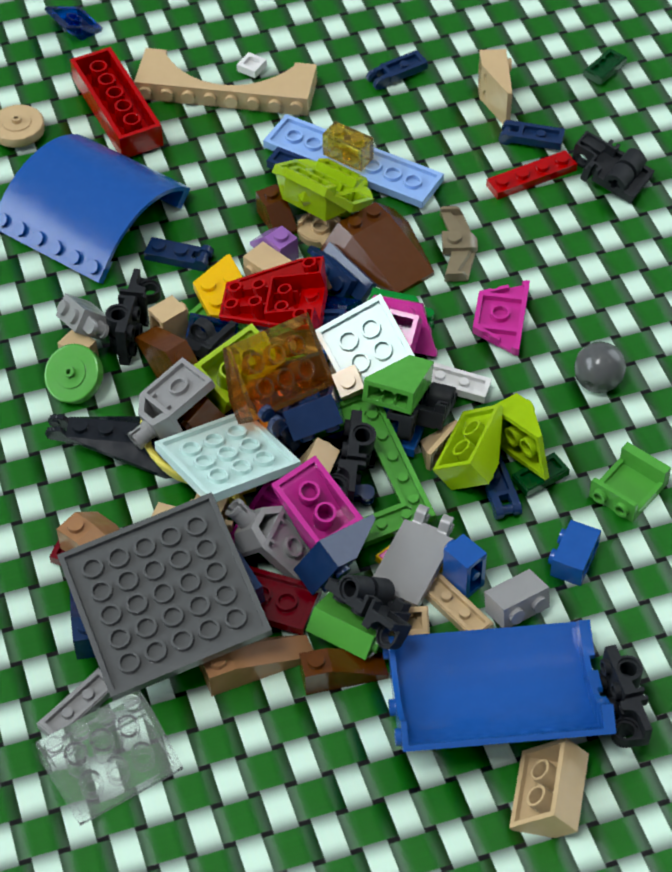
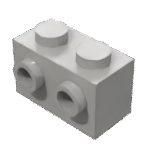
(517, 599)

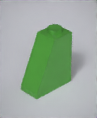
(399, 384)
(342, 627)

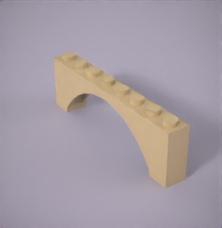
(286, 93)

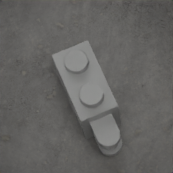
(82, 317)

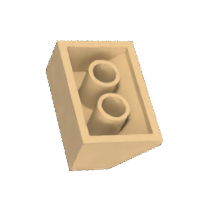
(550, 789)

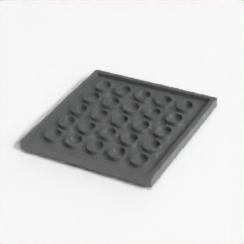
(163, 596)

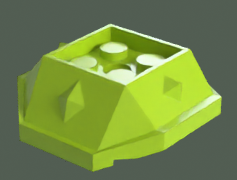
(322, 187)

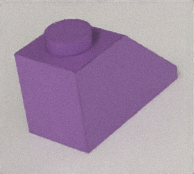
(280, 240)

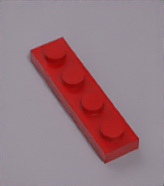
(531, 174)

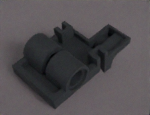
(611, 168)
(130, 315)
(205, 343)
(429, 412)
(356, 453)
(374, 600)
(621, 684)

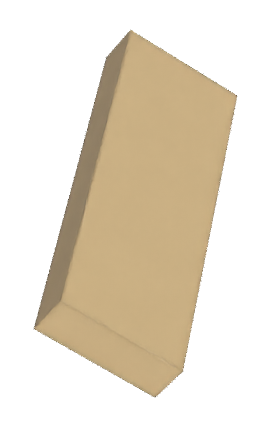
(456, 606)

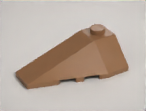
(83, 528)
(254, 662)

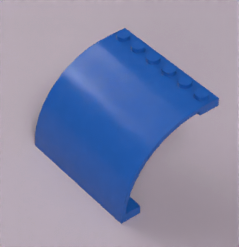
(80, 201)

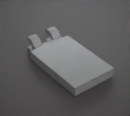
(416, 556)

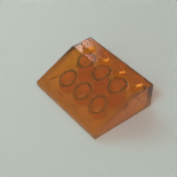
(275, 368)

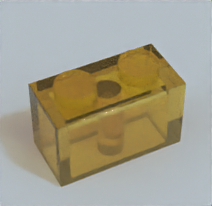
(348, 146)

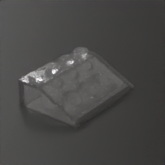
(108, 756)

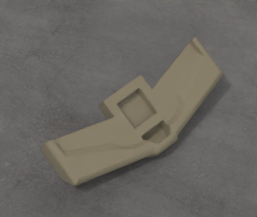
(459, 243)

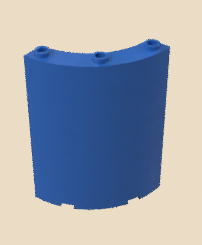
(496, 687)

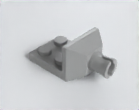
(168, 400)
(268, 533)

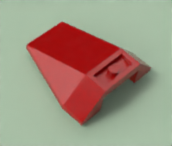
(278, 294)

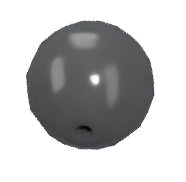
(600, 367)

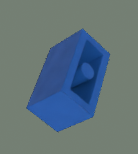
(574, 553)
(464, 565)

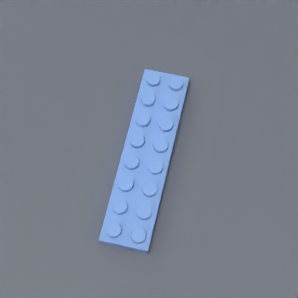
(384, 173)

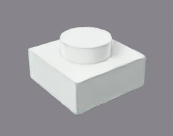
(252, 65)

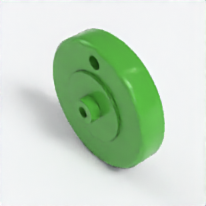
(73, 374)

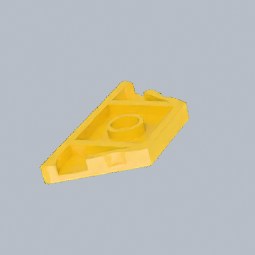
(212, 283)

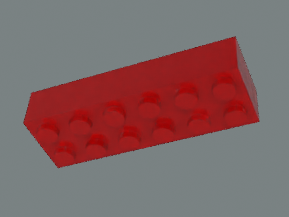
(116, 102)

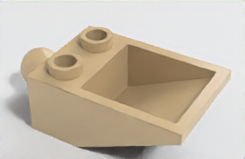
(495, 82)

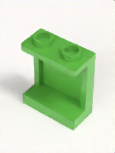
(630, 483)

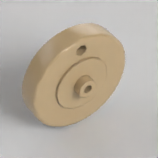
(20, 126)

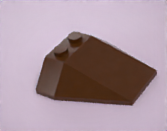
(382, 247)

